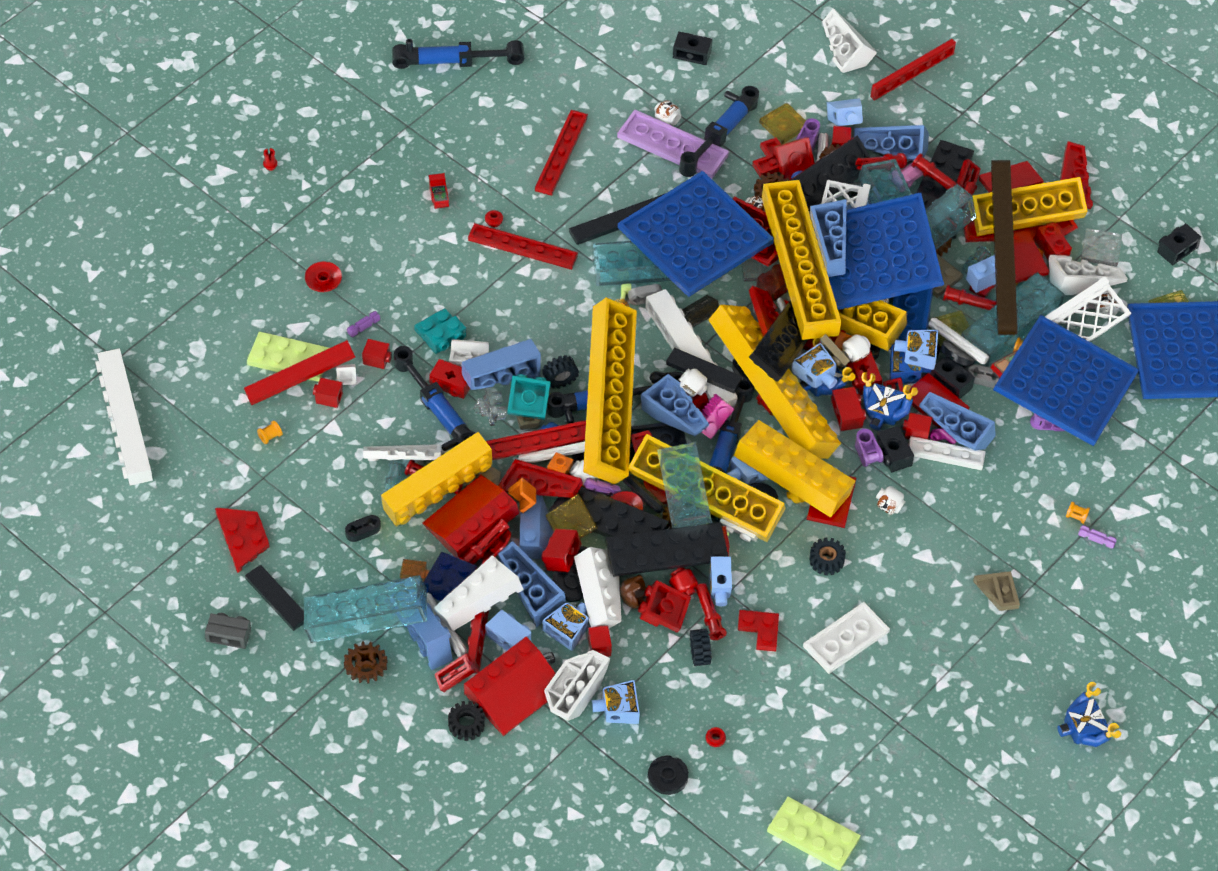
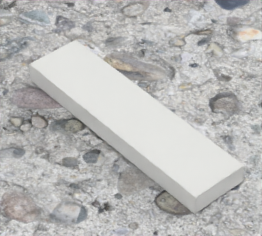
(947, 453)

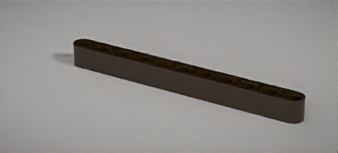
(1004, 247)

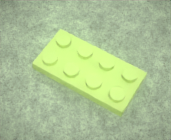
(278, 352)
(813, 833)

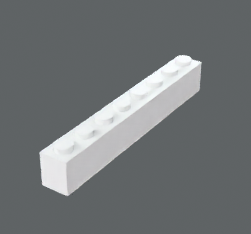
(680, 335)
(124, 416)

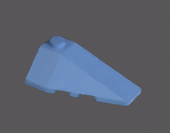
(895, 139)
(672, 406)
(960, 423)
(535, 529)

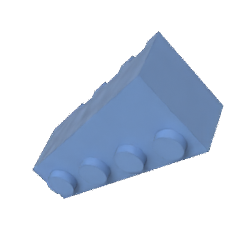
(830, 231)
(502, 365)
(540, 593)
(432, 639)

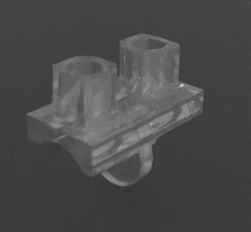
(487, 406)

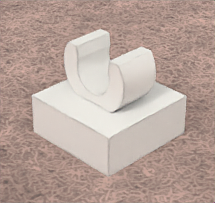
(346, 374)

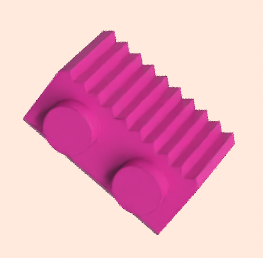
(716, 414)

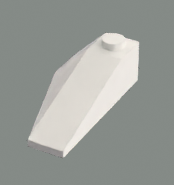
(848, 46)
(1074, 276)

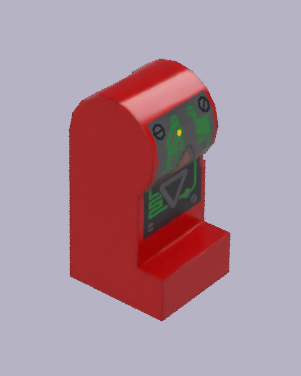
(438, 190)

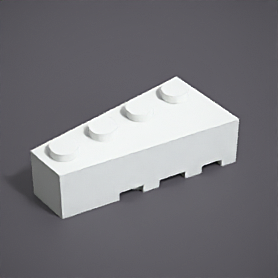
(599, 587)
(478, 592)

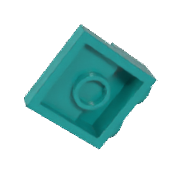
(440, 330)
(528, 397)

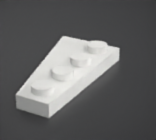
(409, 452)

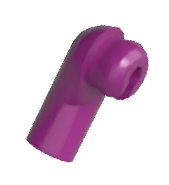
(940, 434)

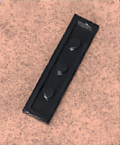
(715, 374)
(276, 597)

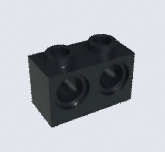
(951, 374)

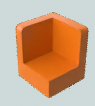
(524, 493)

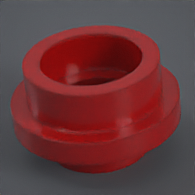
(493, 218)
(715, 732)

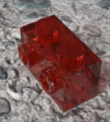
(773, 282)

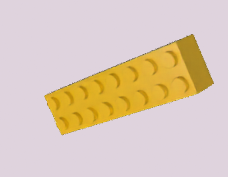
(726, 495)

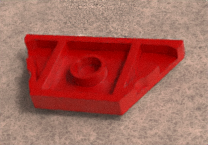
(242, 534)

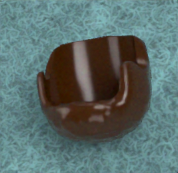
(632, 591)

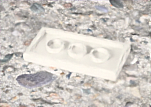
(846, 637)

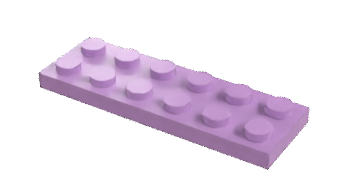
(669, 142)

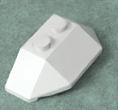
(576, 684)

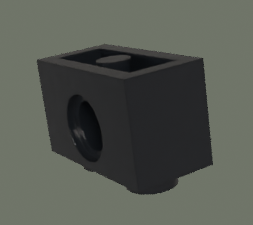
(692, 48)
(1178, 244)
(902, 454)

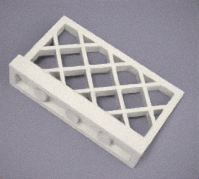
(861, 198)
(1084, 298)

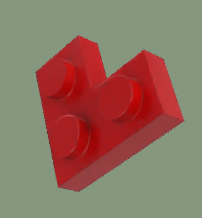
(769, 162)
(762, 623)

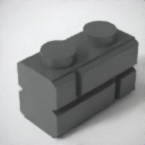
(228, 630)

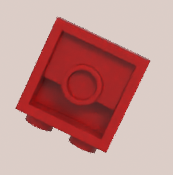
(664, 606)

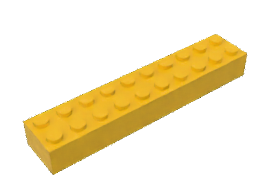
(801, 260)
(610, 391)
(784, 398)

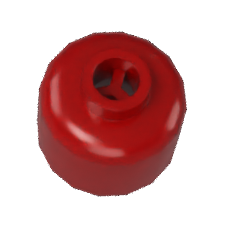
(683, 581)

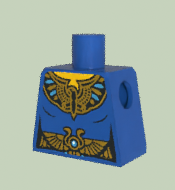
(907, 372)

